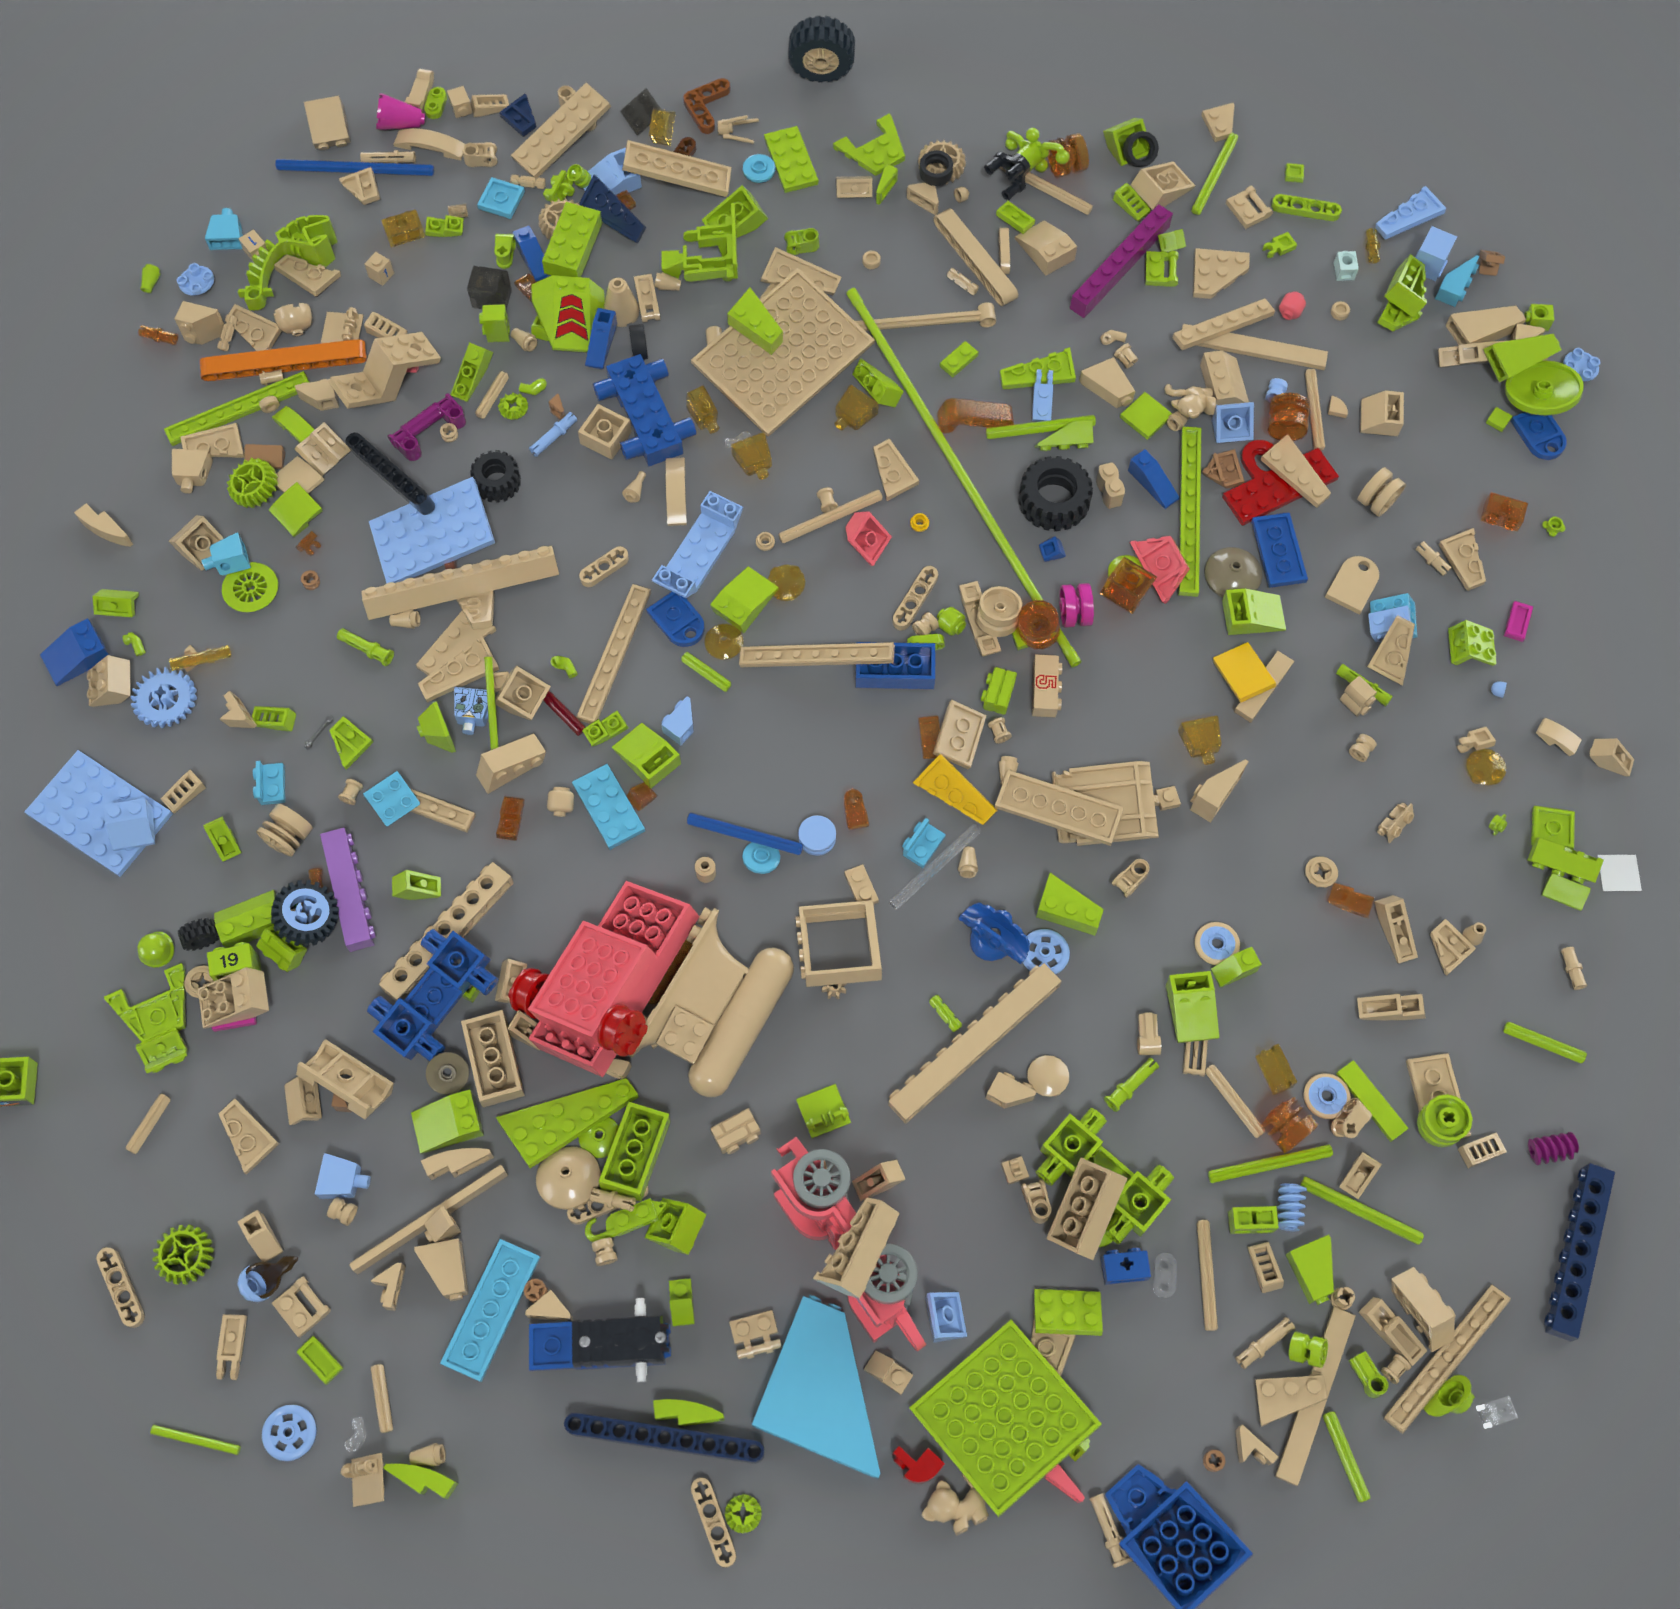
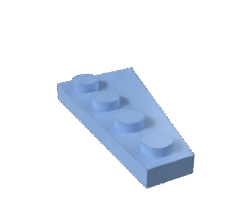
(1414, 212)

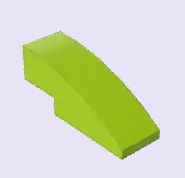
(687, 1412)
(422, 1478)

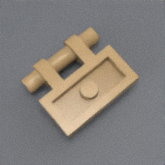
(753, 1328)

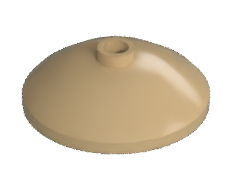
(570, 1189)

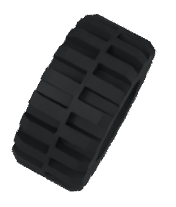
(1055, 472)

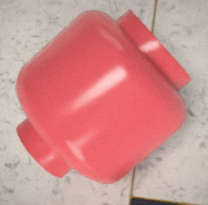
(1292, 305)

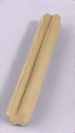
(1234, 1101)

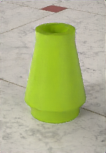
(150, 275)

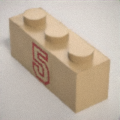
(1046, 686)

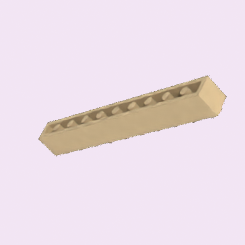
(459, 582)
(974, 1043)

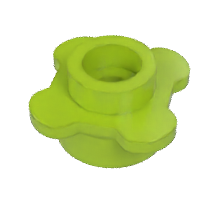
(1557, 523)
(1498, 824)

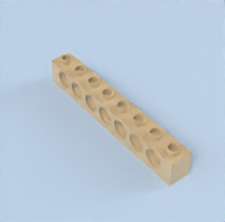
(473, 913)

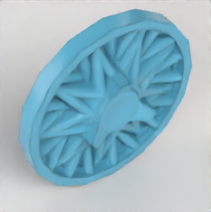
(759, 168)
(760, 858)

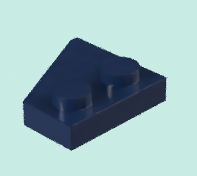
(519, 116)

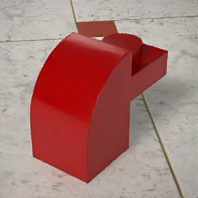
(921, 1470)

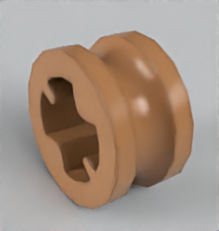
(314, 583)
(1211, 1467)

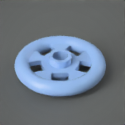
(1055, 940)
(276, 1418)

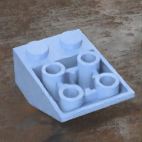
(611, 174)

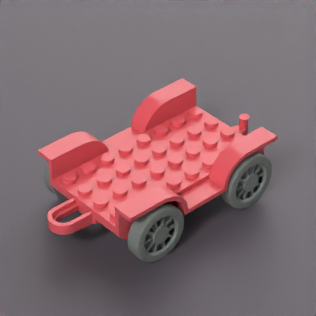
(821, 1210)

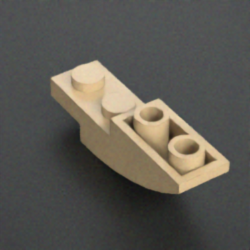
(1464, 354)

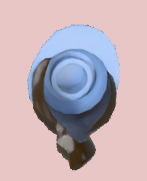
(263, 1278)

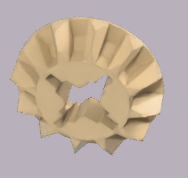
(1324, 864)
(196, 975)

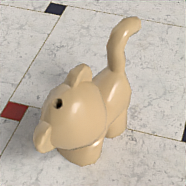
(1194, 401)
(945, 1506)

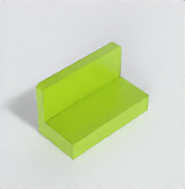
(114, 603)

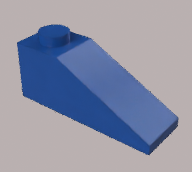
(530, 251)
(1152, 478)

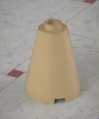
(621, 299)

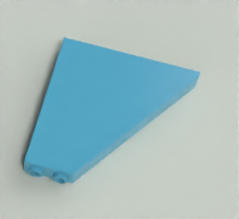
(818, 1392)

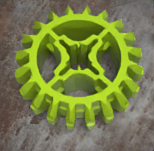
(252, 483)
(174, 1239)

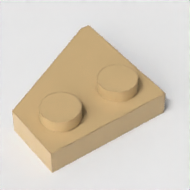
(1450, 946)

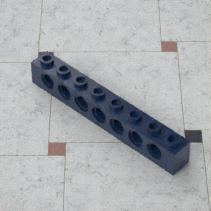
(1602, 1181)

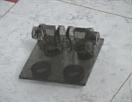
(639, 111)

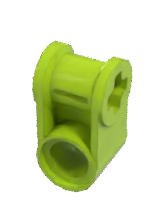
(804, 241)
(504, 250)

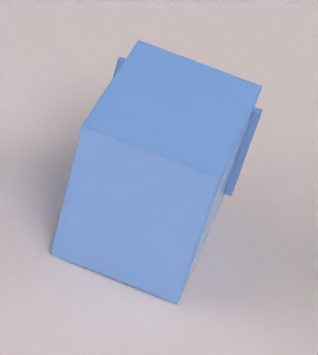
(1435, 252)

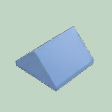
(1233, 422)
(945, 1316)

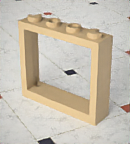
(835, 912)

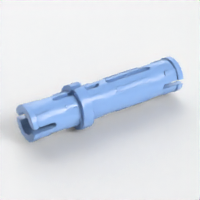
(558, 429)

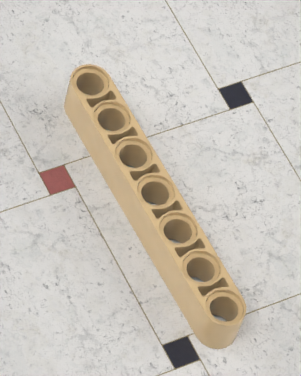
(975, 257)

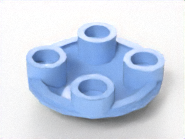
(195, 280)
(1583, 363)

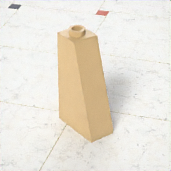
(1484, 325)

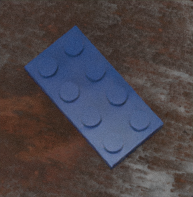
(1279, 550)

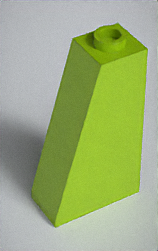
(1517, 355)

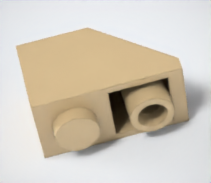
(318, 394)
(1009, 1092)
(260, 1236)

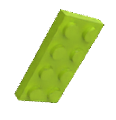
(791, 159)

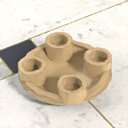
(1048, 1076)

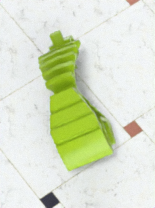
(304, 238)

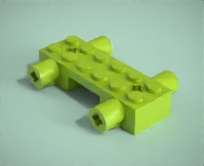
(1088, 1146)

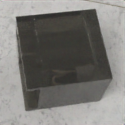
(488, 287)

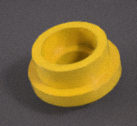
(919, 517)

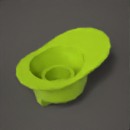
(1452, 1397)

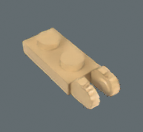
(231, 1344)

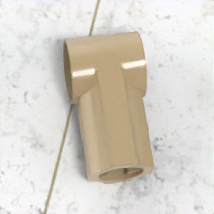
(1148, 1040)

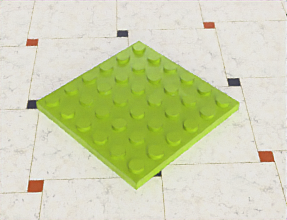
(1005, 1417)

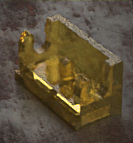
(1276, 1069)

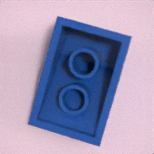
(74, 652)

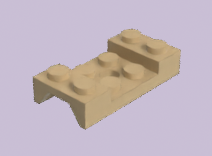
(362, 1091)

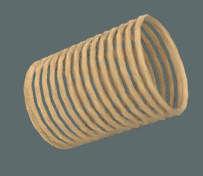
(453, 209)

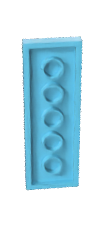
(490, 1310)

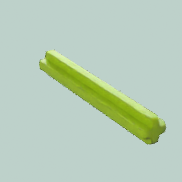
(1544, 1042)
(1346, 1456)

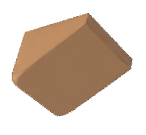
(556, 407)
(340, 1104)

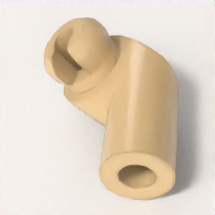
(1111, 336)

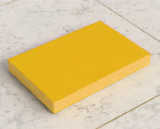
(1244, 672)

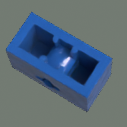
(1115, 1273)

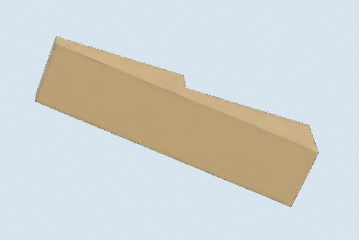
(1277, 668)

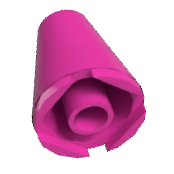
(397, 114)

